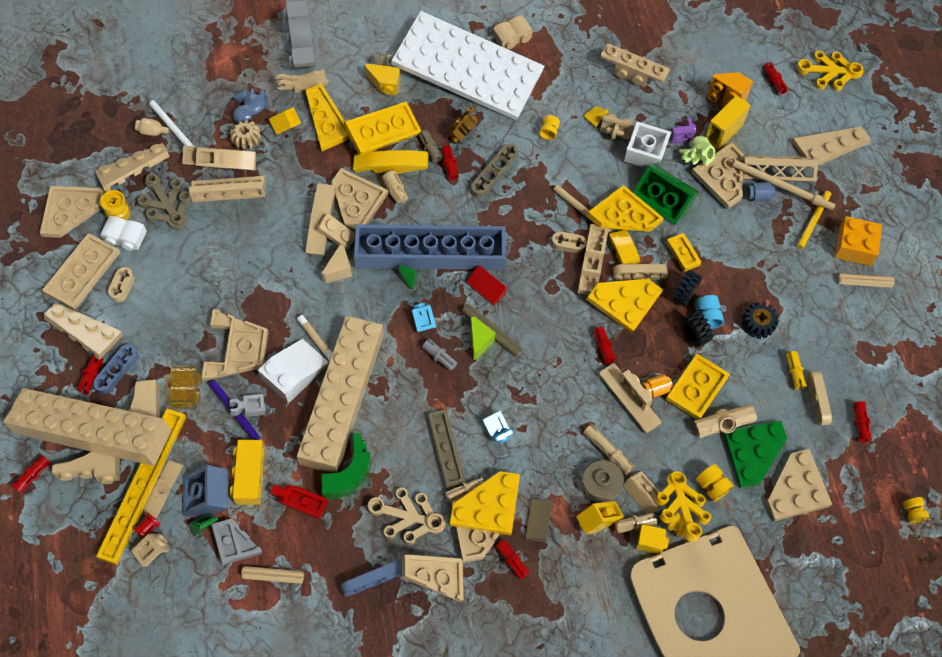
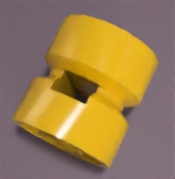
(115, 205)
(716, 484)

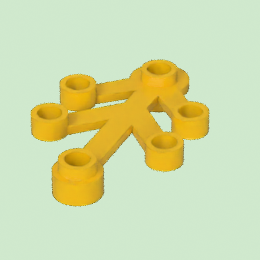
(851, 70)
(677, 482)

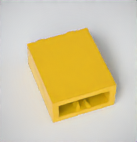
(727, 122)

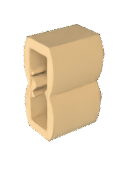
(512, 32)

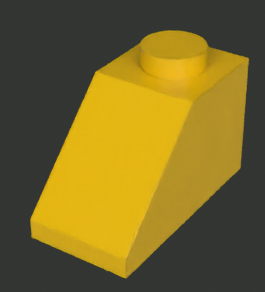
(384, 78)
(599, 516)

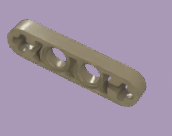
(491, 168)

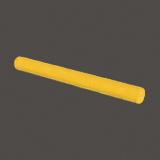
(813, 221)

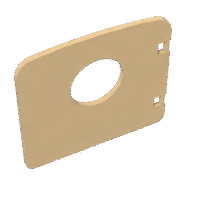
(730, 576)

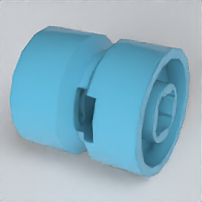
(709, 306)

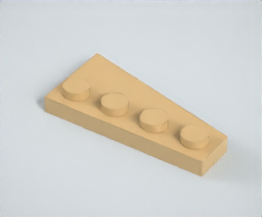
(831, 144)
(87, 331)

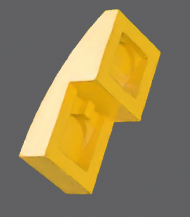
(624, 246)

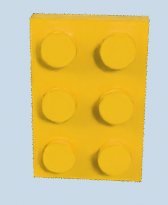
(697, 386)

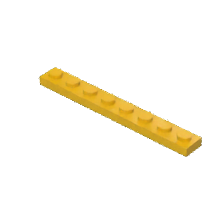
(138, 495)

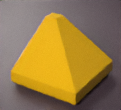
(596, 115)

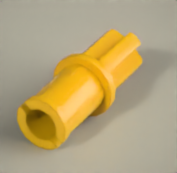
(796, 370)

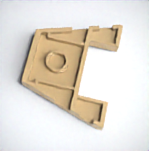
(244, 350)

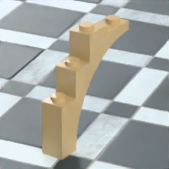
(105, 467)

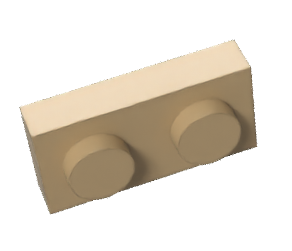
(336, 231)

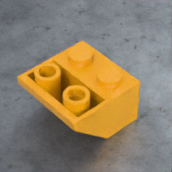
(727, 86)

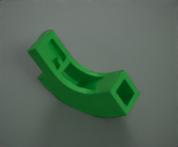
(349, 480)

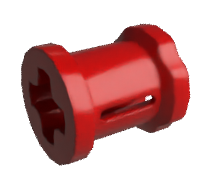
(146, 526)

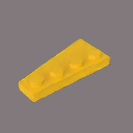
(326, 118)

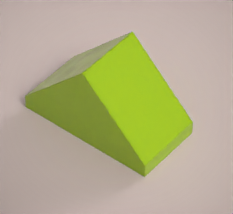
(481, 337)

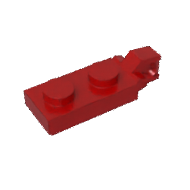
(300, 500)

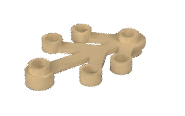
(410, 516)

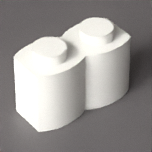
(123, 233)

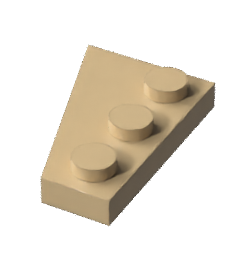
(435, 573)

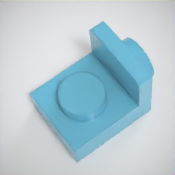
(423, 317)

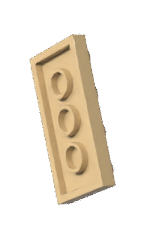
(81, 271)

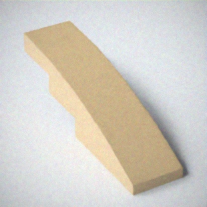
(322, 205)
(593, 259)

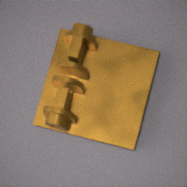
(462, 126)

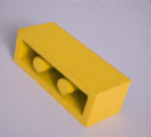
(248, 472)

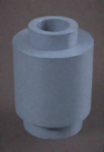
(760, 191)

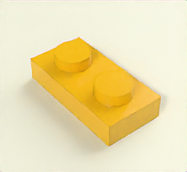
(683, 252)

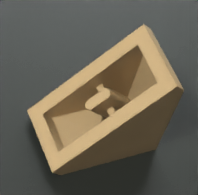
(338, 267)

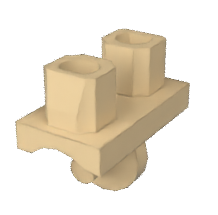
(617, 127)

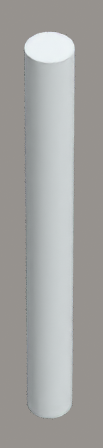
(170, 124)

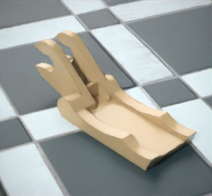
(301, 82)

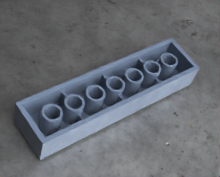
(430, 246)

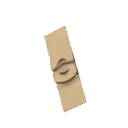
(162, 488)

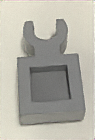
(252, 405)

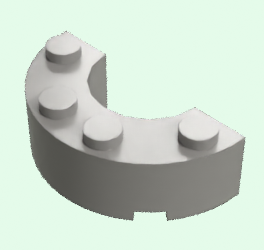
(300, 34)

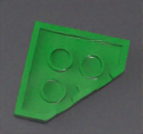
(754, 451)

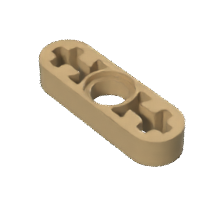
(640, 271)
(819, 398)

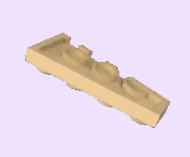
(131, 165)

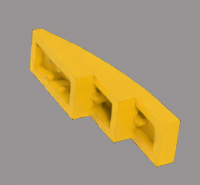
(392, 160)

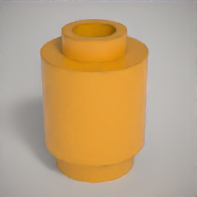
(658, 385)

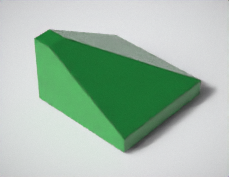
(408, 275)
(202, 523)

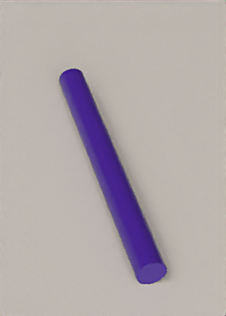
(240, 418)

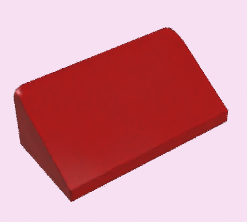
(486, 285)

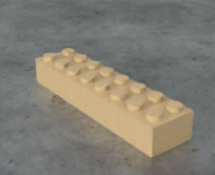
(341, 395)
(88, 426)

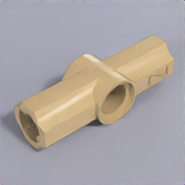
(714, 423)

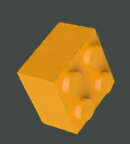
(858, 241)

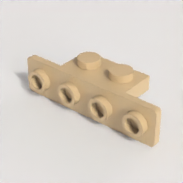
(633, 67)
(631, 395)

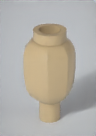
(150, 127)

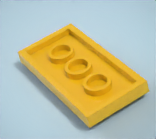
(382, 128)

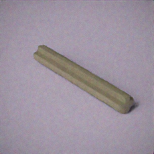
(500, 336)

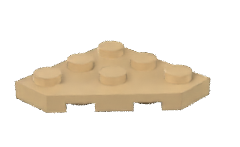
(721, 177)
(357, 198)
(69, 208)
(798, 488)
(474, 543)

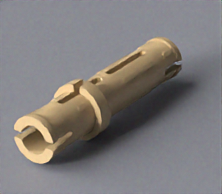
(614, 455)

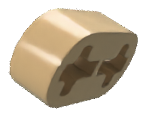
(569, 242)
(118, 283)

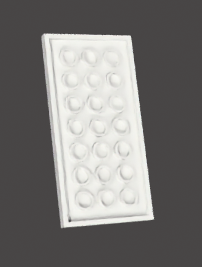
(468, 65)

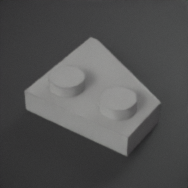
(233, 542)

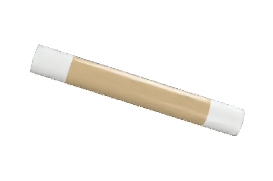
(315, 337)

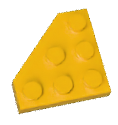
(625, 212)
(625, 300)
(489, 505)

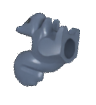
(252, 104)

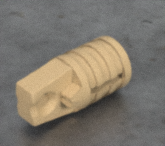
(394, 186)

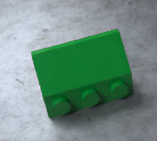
(665, 193)

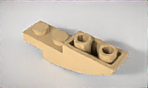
(219, 157)

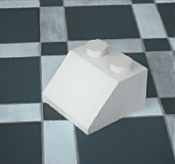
(646, 145)

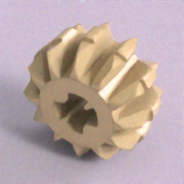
(245, 135)

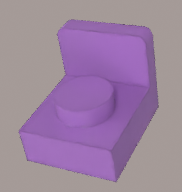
(683, 133)

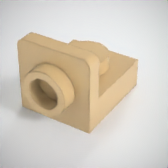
(150, 548)

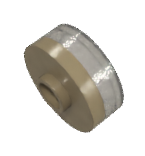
(603, 481)

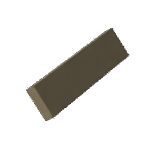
(446, 448)

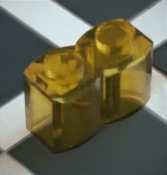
(184, 387)

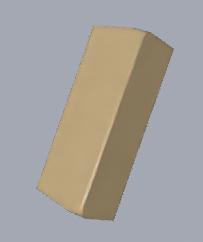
(643, 492)

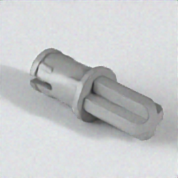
(439, 354)

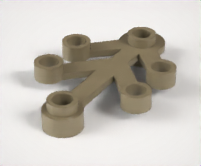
(166, 203)

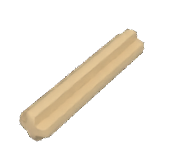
(866, 280)
(269, 574)

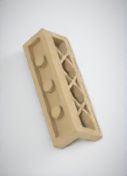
(782, 161)
(227, 189)

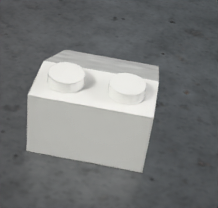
(292, 369)

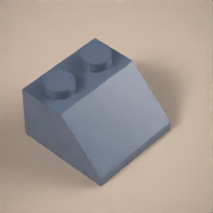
(205, 491)

